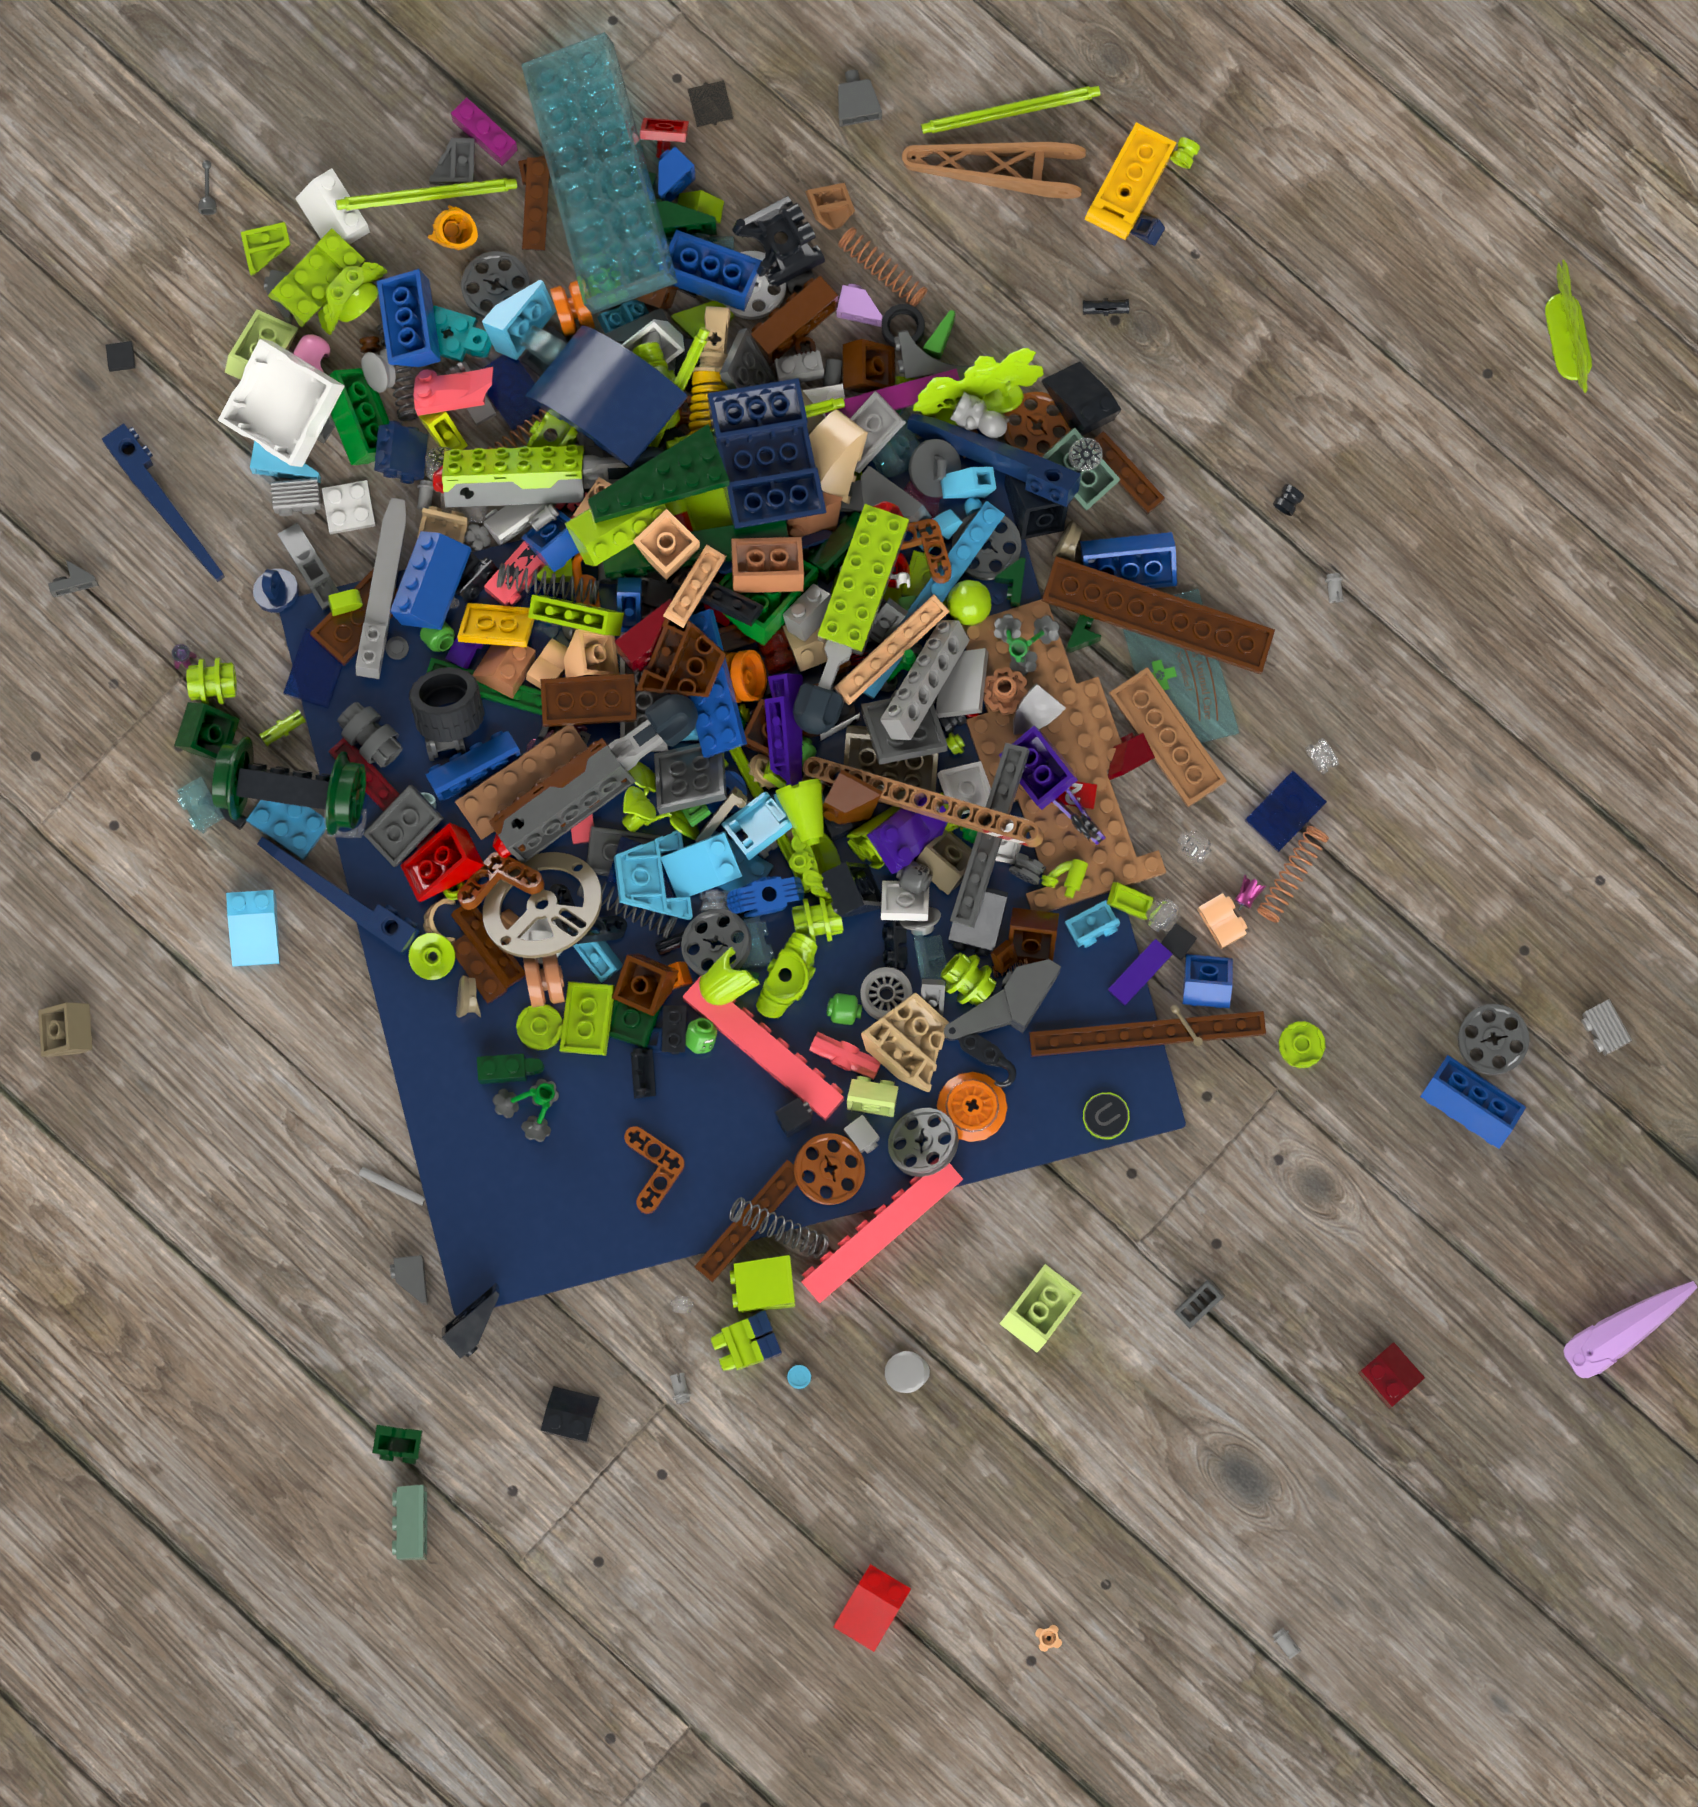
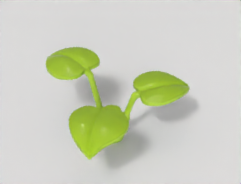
(642, 811)

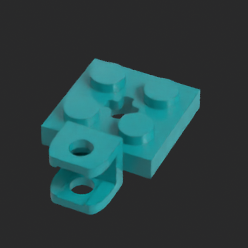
(465, 338)

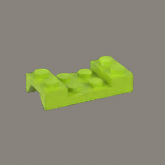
(305, 286)

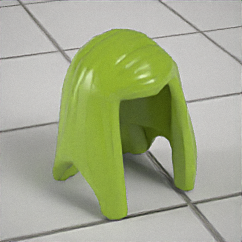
(723, 983)

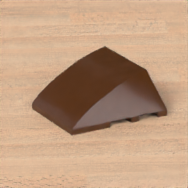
(682, 662)

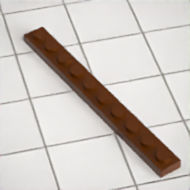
(1146, 1033)

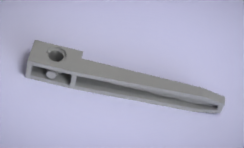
(382, 591)

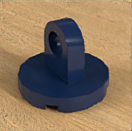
(276, 590)

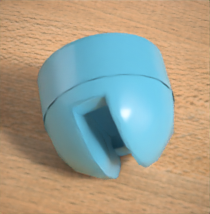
(972, 505)

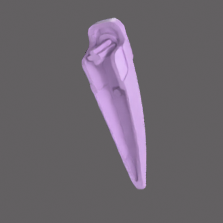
(1613, 1337)

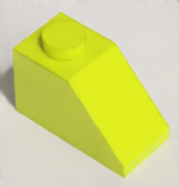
(443, 430)

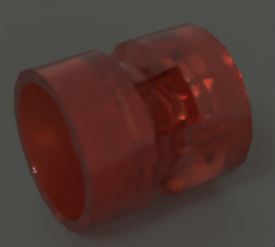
(776, 653)

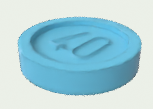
(799, 1376)

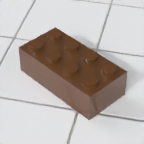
(795, 319)

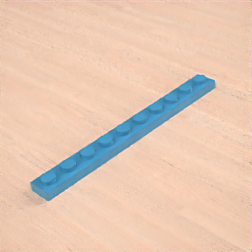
(960, 558)

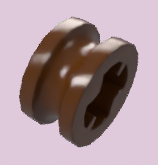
(803, 340)
(369, 344)

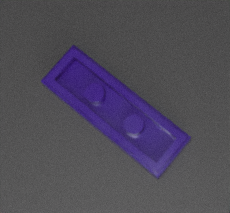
(1140, 972)

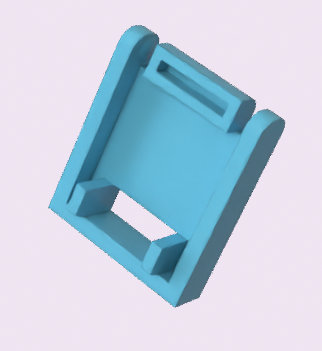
(762, 823)

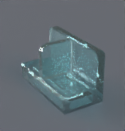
(930, 956)

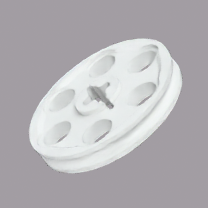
(760, 294)

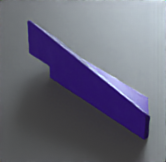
(782, 730)

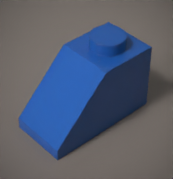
(629, 601)

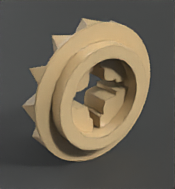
(757, 764)

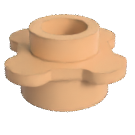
(1044, 1643)

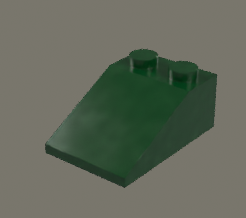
(684, 219)

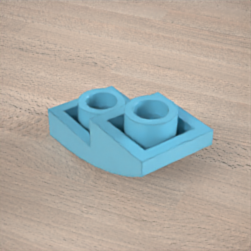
(620, 316)
(948, 523)

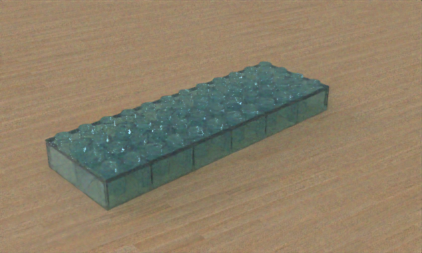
(599, 173)

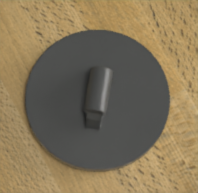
(931, 464)

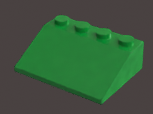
(773, 606)

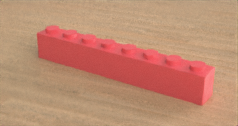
(769, 1053)
(879, 1232)

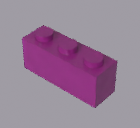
(484, 131)

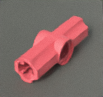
(845, 1055)

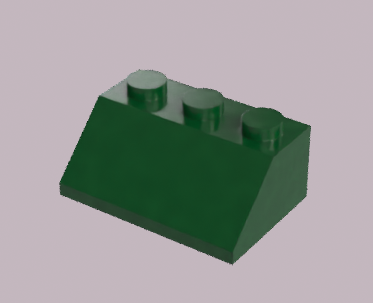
(832, 552)

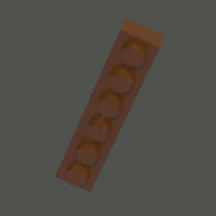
(737, 1235)

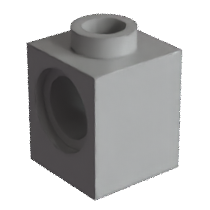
(862, 1134)

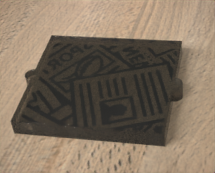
(710, 103)

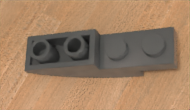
(308, 564)

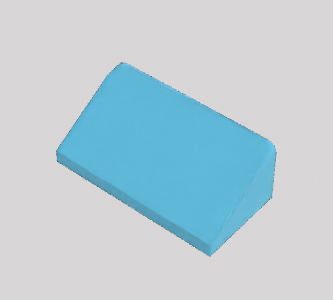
(599, 958)

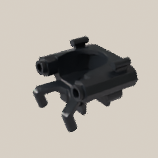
(792, 257)

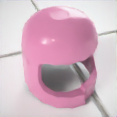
(312, 349)

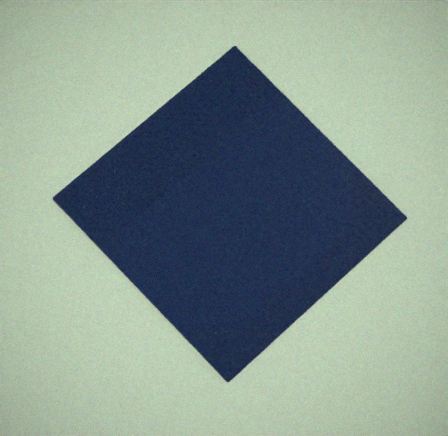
(567, 1205)

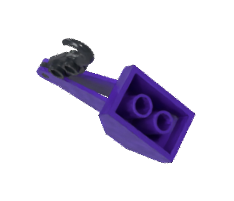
(1048, 776)

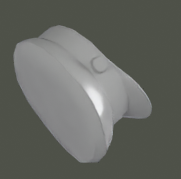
(378, 371)
(906, 1372)

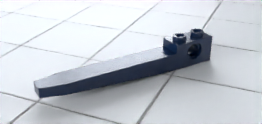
(136, 468)
(1040, 474)
(374, 921)

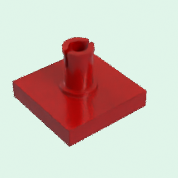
(664, 132)

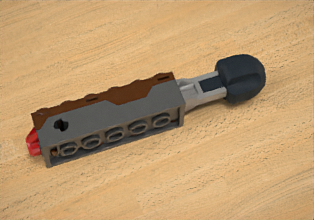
(587, 781)

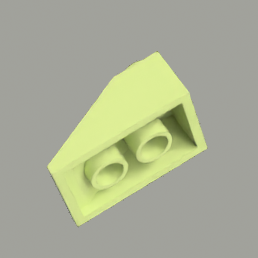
(259, 327)
(872, 1097)
(1041, 1308)

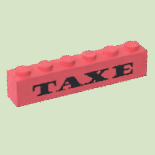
(523, 558)

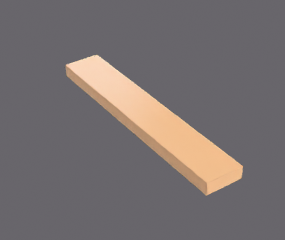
(891, 649)

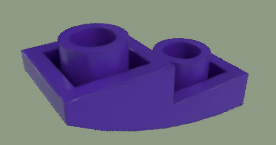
(462, 653)

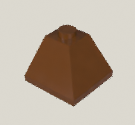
(850, 800)

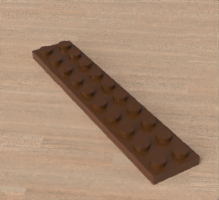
(1158, 615)

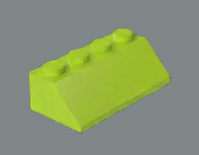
(606, 538)

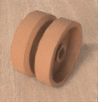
(544, 979)

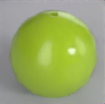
(969, 602)

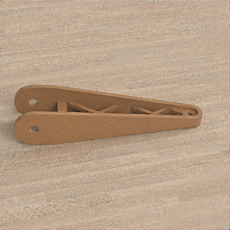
(1017, 150)

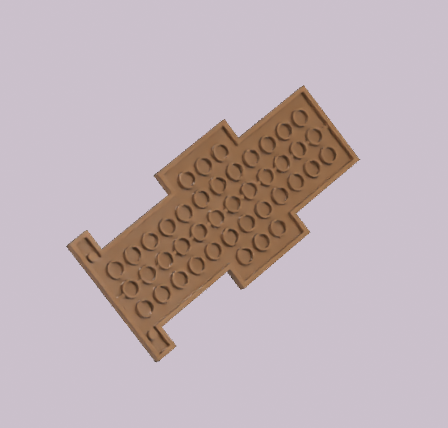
(1086, 741)

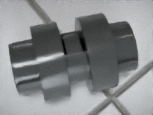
(362, 727)

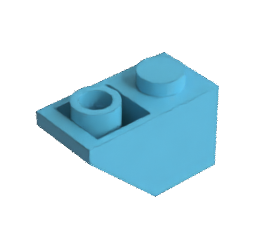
(969, 483)

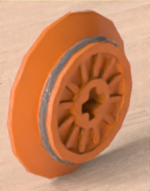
(989, 1099)

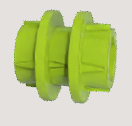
(221, 681)
(817, 919)
(971, 982)

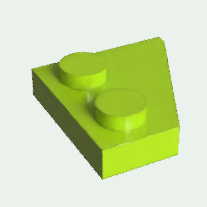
(264, 245)
(694, 318)

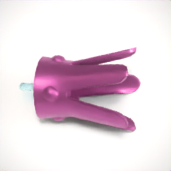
(181, 655)
(1248, 893)

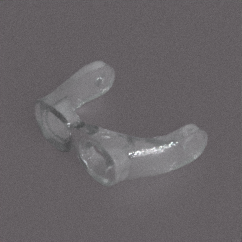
(355, 833)

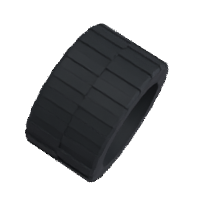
(445, 687)

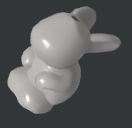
(973, 414)

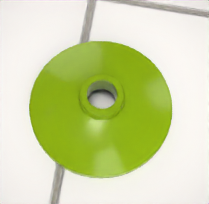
(420, 956)

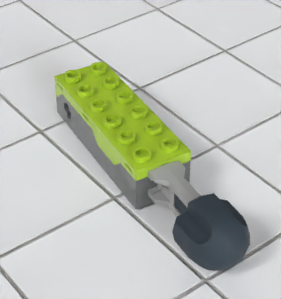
(526, 475)
(852, 609)

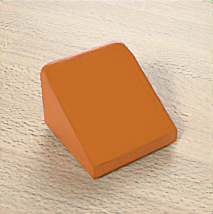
(683, 977)

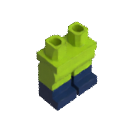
(739, 1342)

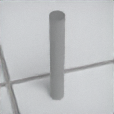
(392, 1186)

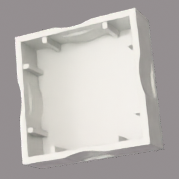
(281, 403)

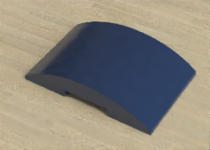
(607, 394)
(766, 453)

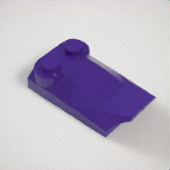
(905, 836)

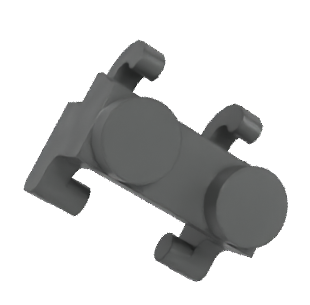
(434, 747)

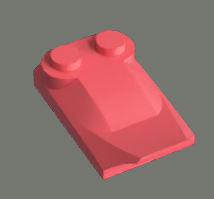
(450, 391)

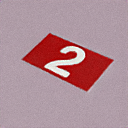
(1084, 792)

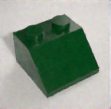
(205, 730)

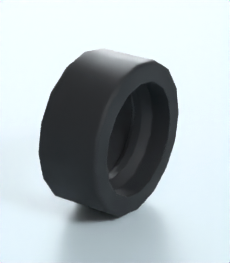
(903, 309)

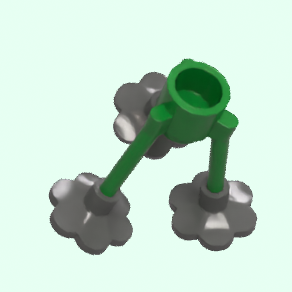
(1021, 656)
(543, 1094)

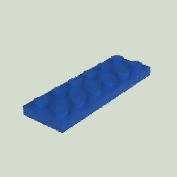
(719, 718)

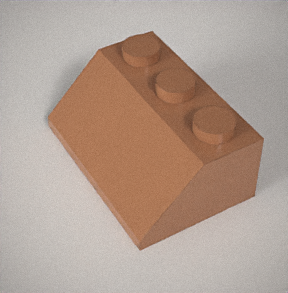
(767, 564)

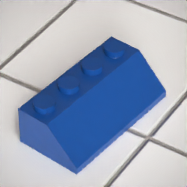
(713, 270)
(408, 320)
(1139, 558)
(430, 581)
(472, 767)
(1473, 1102)

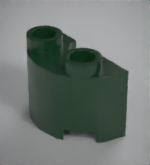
(397, 1443)

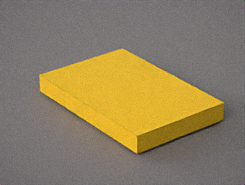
(495, 625)

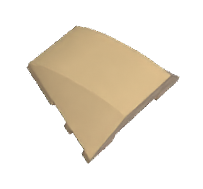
(836, 449)
(908, 1041)

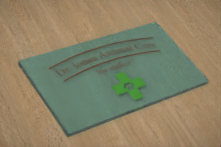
(1189, 680)

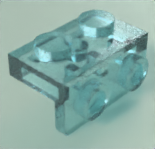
(199, 803)

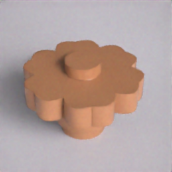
(1004, 690)

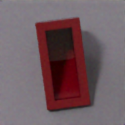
(1129, 754)

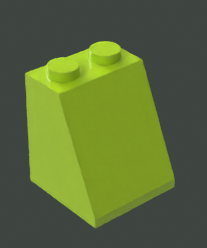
(763, 1284)

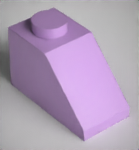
(857, 306)

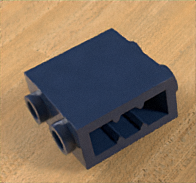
(401, 452)

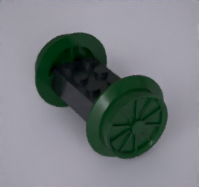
(240, 778)

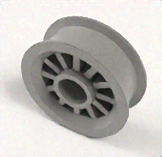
(873, 977)

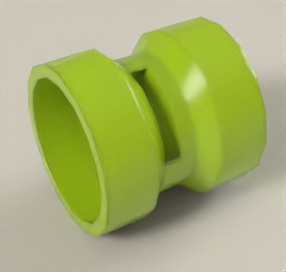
(1184, 154)

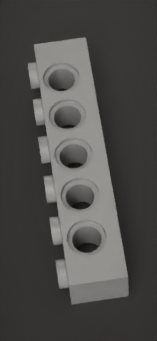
(925, 680)

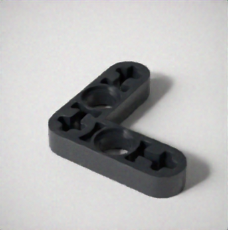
(609, 923)

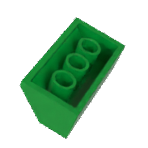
(358, 416)

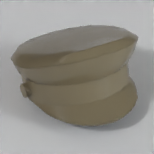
(1068, 541)
(467, 997)

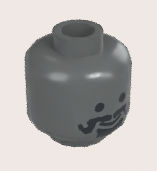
(915, 877)

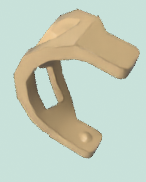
(429, 914)

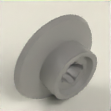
(923, 927)

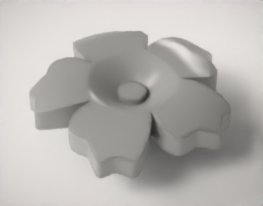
(477, 536)

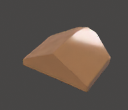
(831, 205)

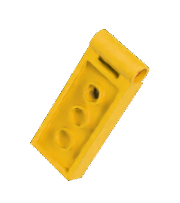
(1133, 172)

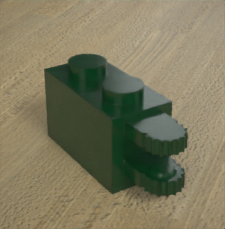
(507, 1068)

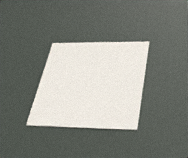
(839, 727)

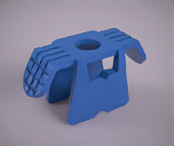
(750, 896)

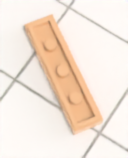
(694, 586)

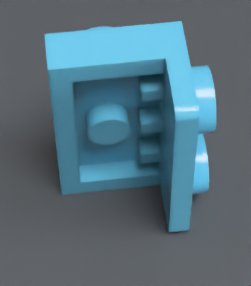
(1092, 924)

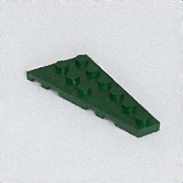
(677, 473)

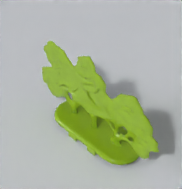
(1568, 331)
(986, 381)

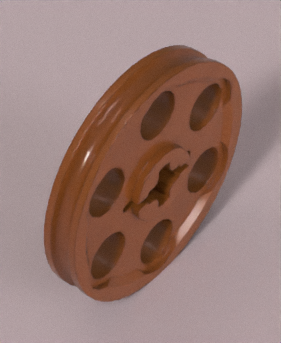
(1038, 415)
(823, 1178)

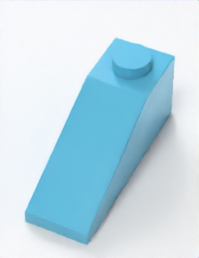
(267, 464)

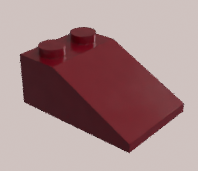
(640, 641)

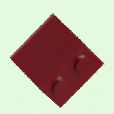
(1391, 1375)

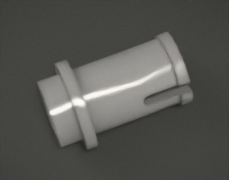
(425, 494)
(544, 517)
(1334, 587)
(680, 1388)
(1286, 1643)

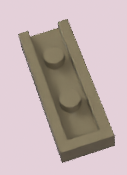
(734, 798)

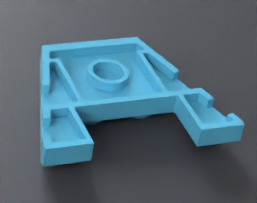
(642, 880)

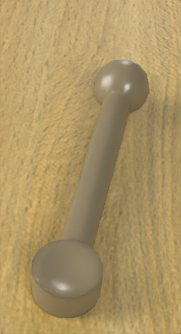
(1197, 1040)

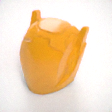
(454, 229)

